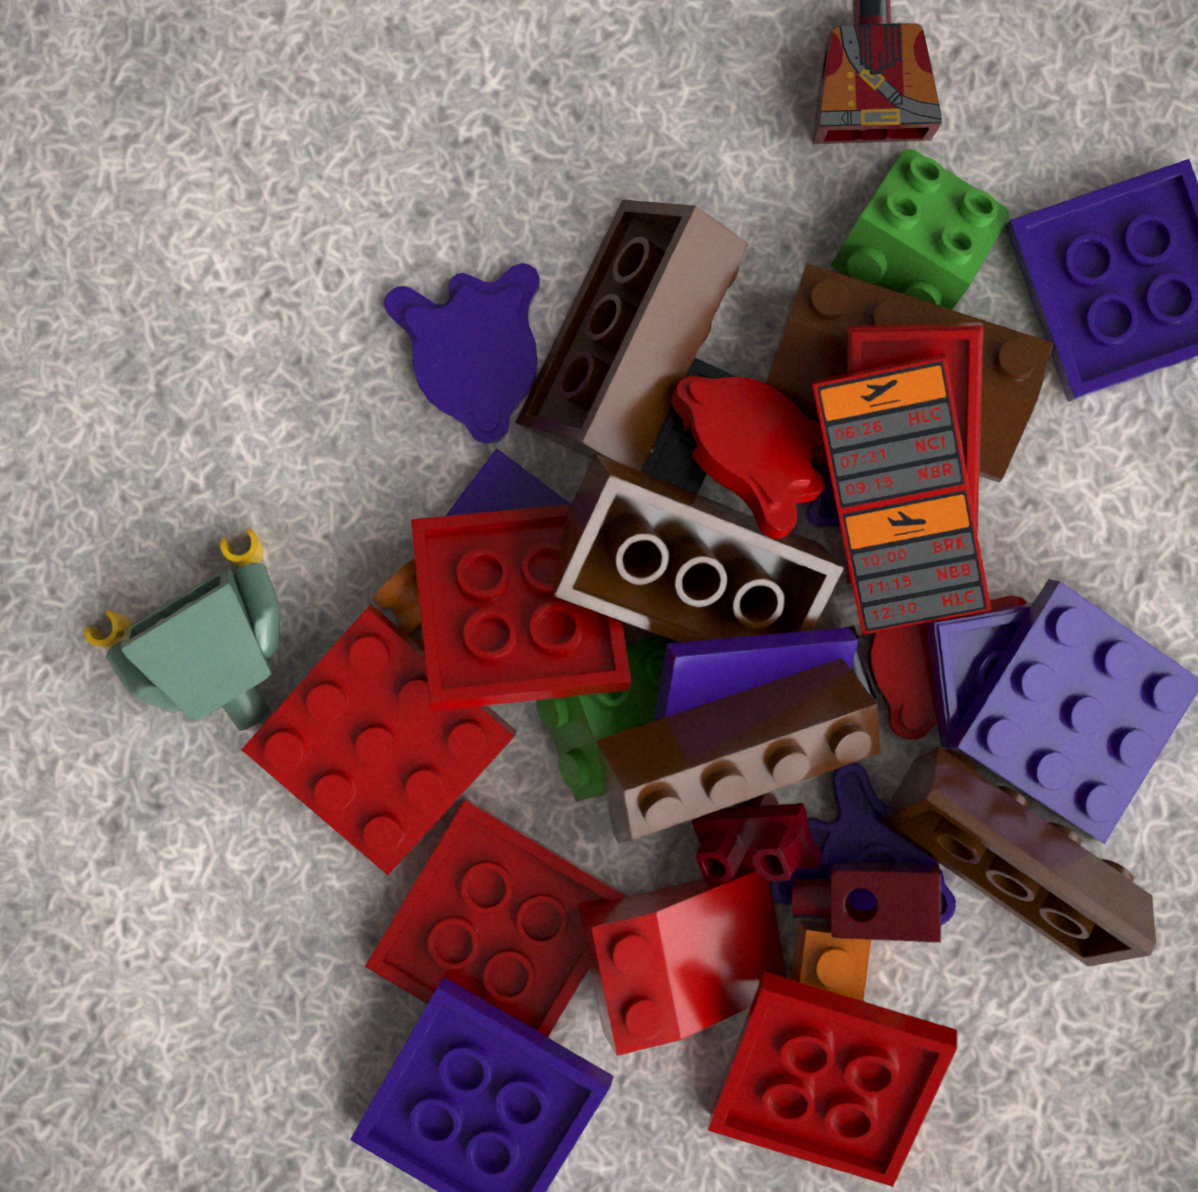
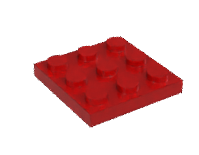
(493, 617)
(368, 748)
(495, 920)
(831, 1079)

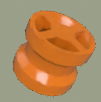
(402, 598)

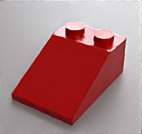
(679, 958)

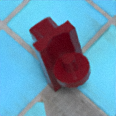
(755, 838)

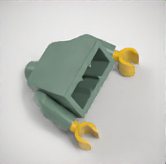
(202, 645)

